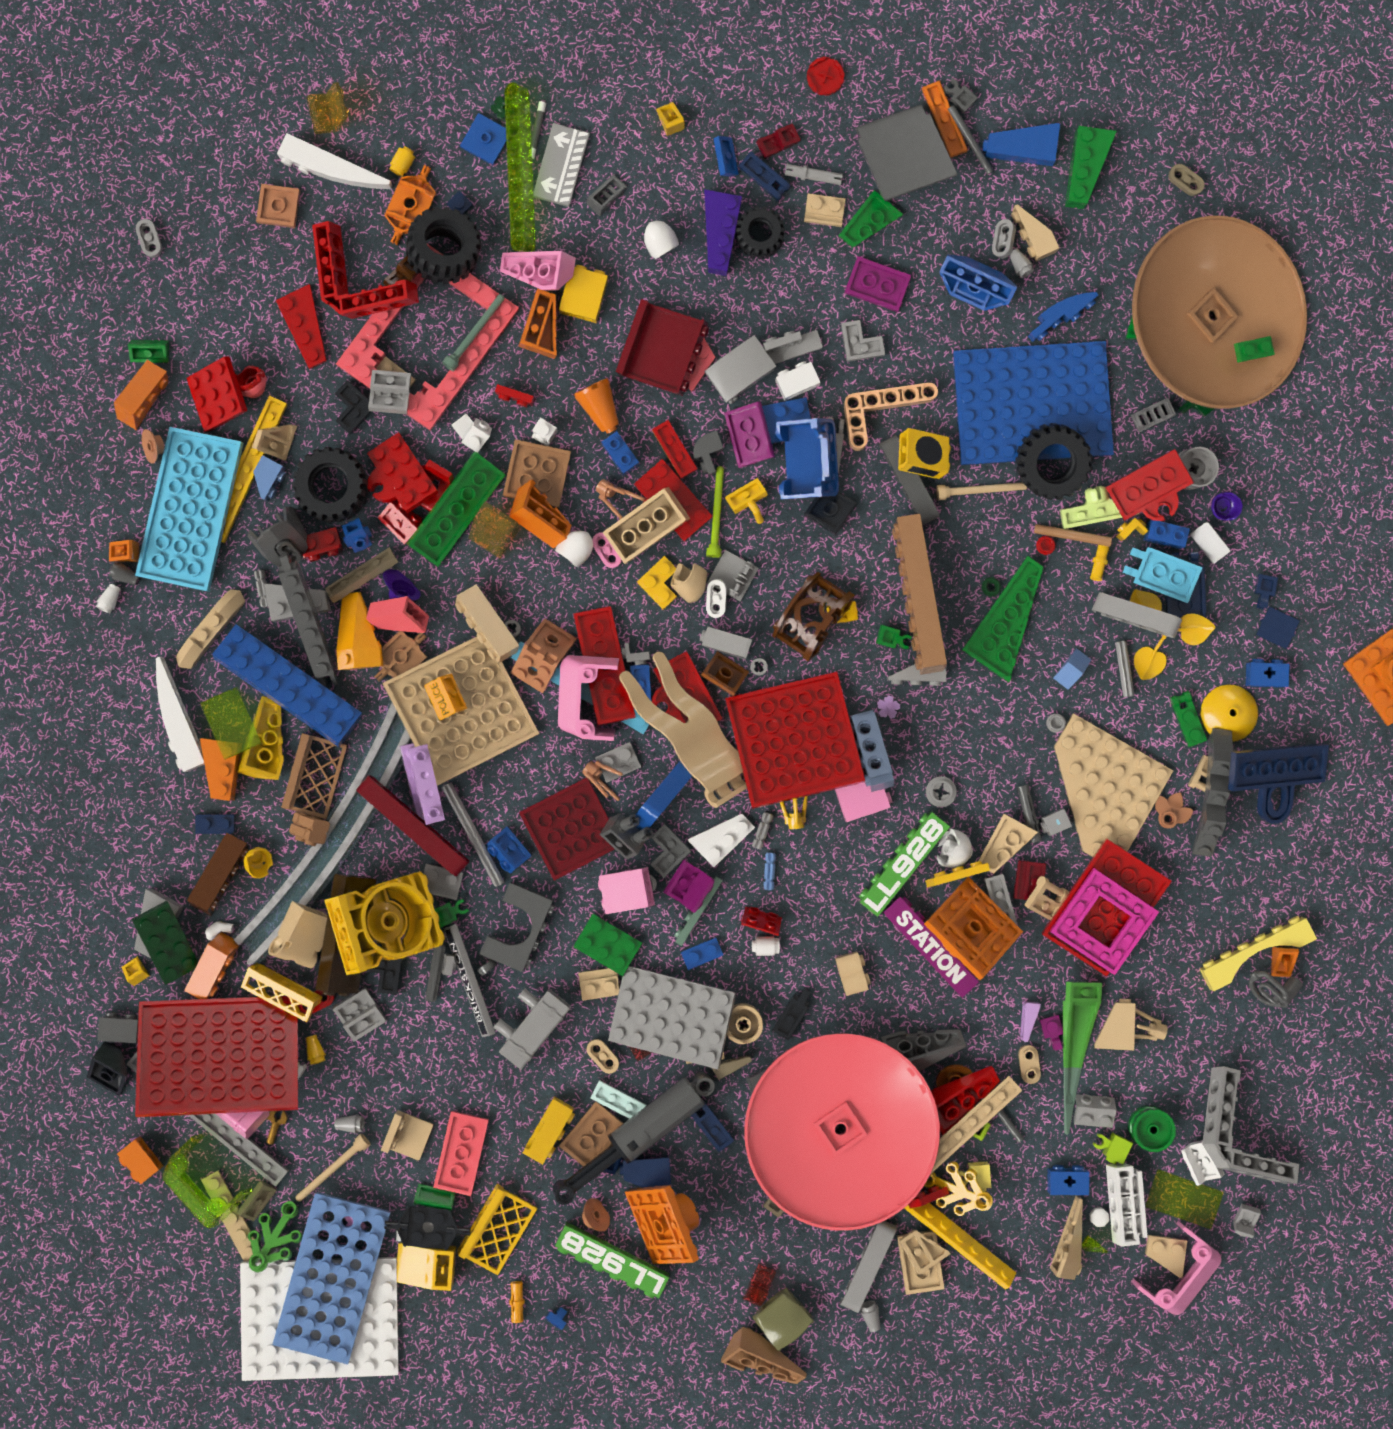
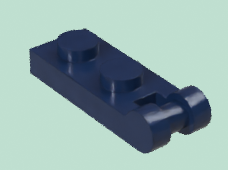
(764, 175)
(713, 1128)

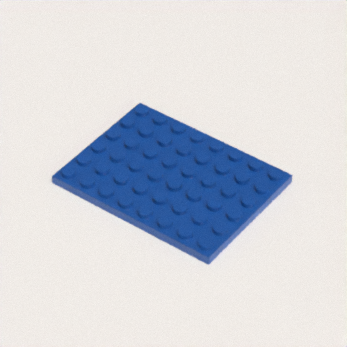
(1022, 387)

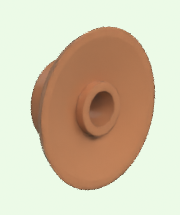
(152, 445)
(595, 1215)

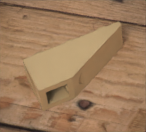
(1038, 236)

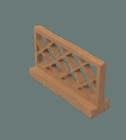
(297, 772)

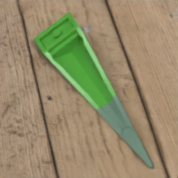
(1079, 1015)

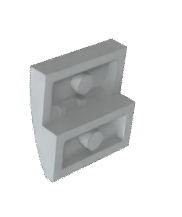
(389, 392)
(359, 1014)

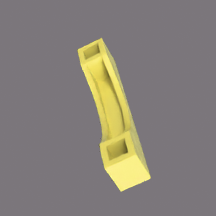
(1222, 971)

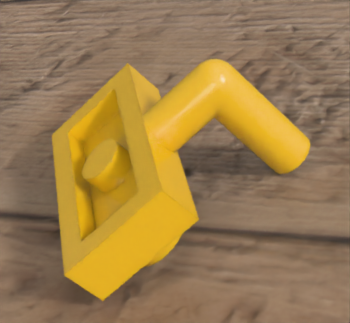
(746, 497)

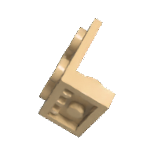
(407, 1135)

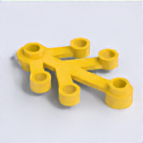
(960, 1190)

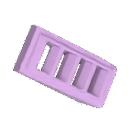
(1029, 1014)

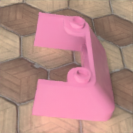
(573, 672)
(1205, 1265)

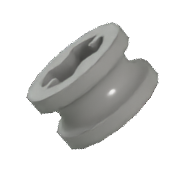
(518, 628)
(753, 666)

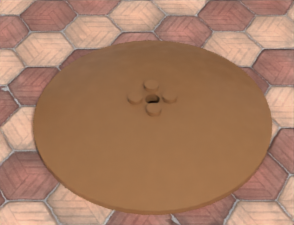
(1250, 288)

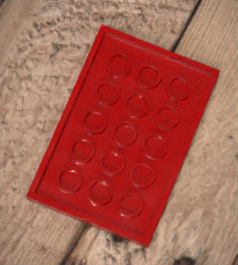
(1104, 918)

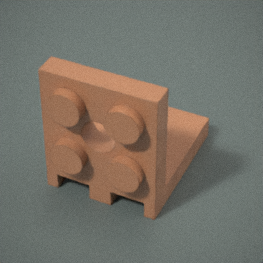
(542, 655)

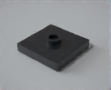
(830, 511)

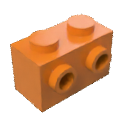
(139, 1160)

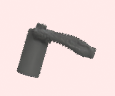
(1281, 998)

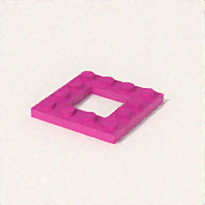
(1109, 957)

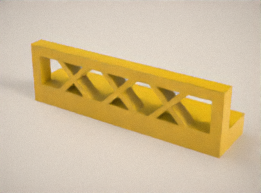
(283, 985)

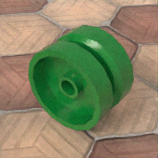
(1161, 1134)

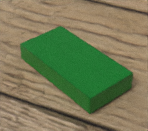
(434, 1197)

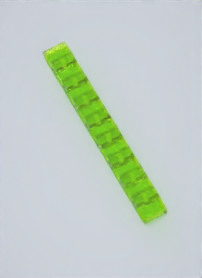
(519, 168)

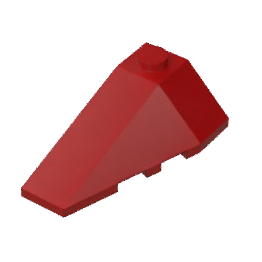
(961, 1095)

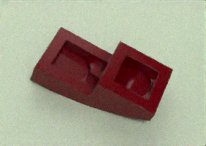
(778, 141)

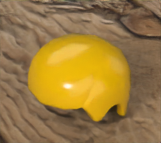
(254, 862)

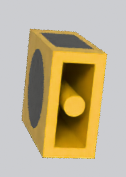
(924, 453)

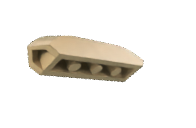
(210, 629)

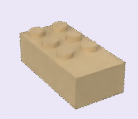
(646, 525)

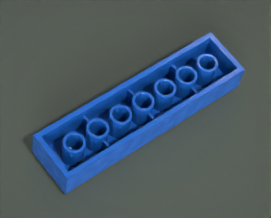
(287, 685)

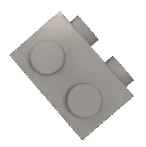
(1095, 1111)

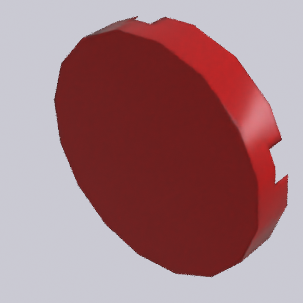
(825, 76)

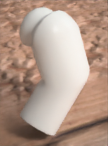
(217, 927)

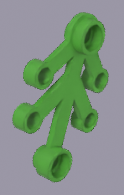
(272, 1239)

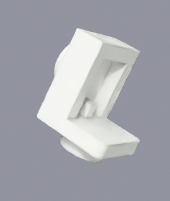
(477, 435)

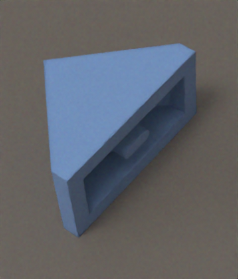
(1072, 669)

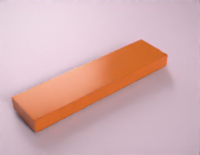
(945, 123)

